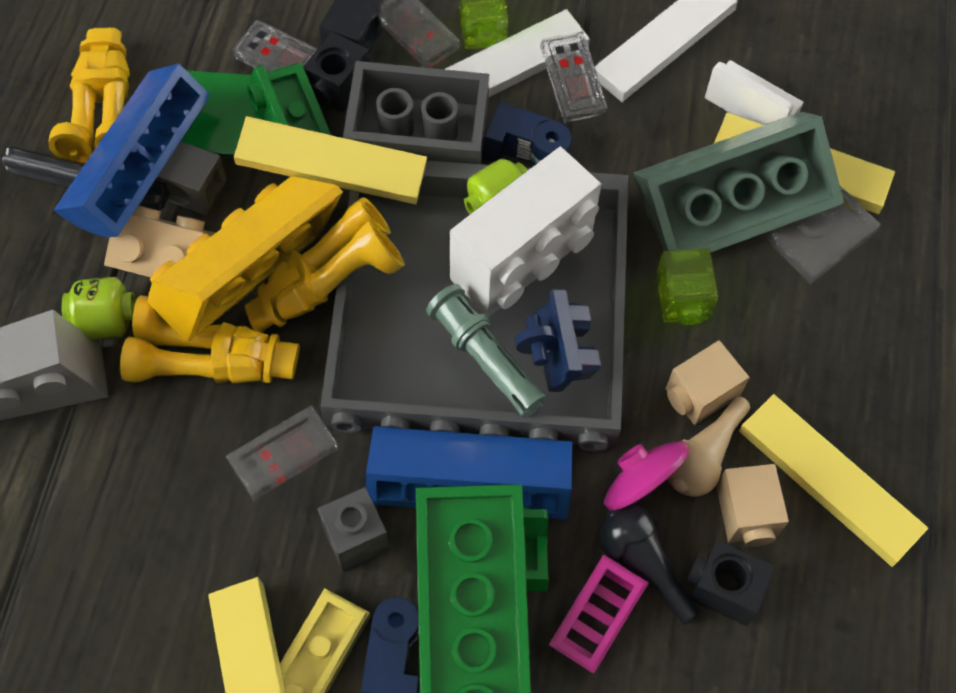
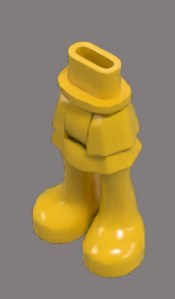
(97, 77)
(309, 278)
(235, 356)

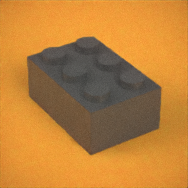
(419, 110)

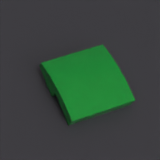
(224, 113)

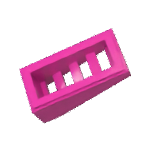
(619, 575)

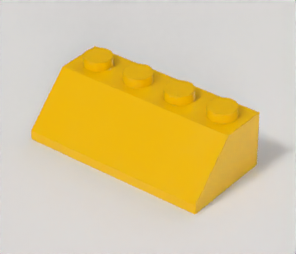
(241, 254)

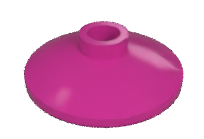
(644, 472)

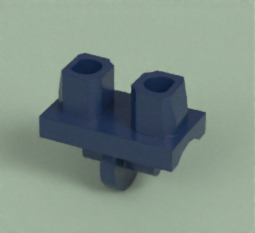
(553, 342)

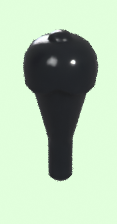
(633, 539)

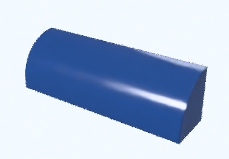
(133, 152)
(424, 458)

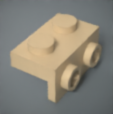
(151, 241)

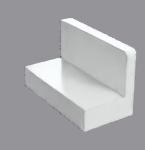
(749, 95)

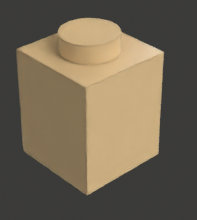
(706, 383)
(752, 504)

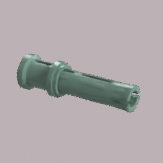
(473, 334)

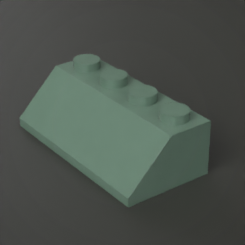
(742, 185)

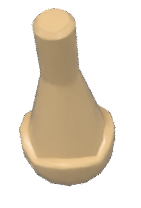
(707, 449)

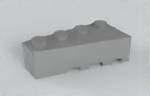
(48, 366)

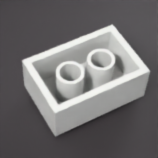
(524, 231)

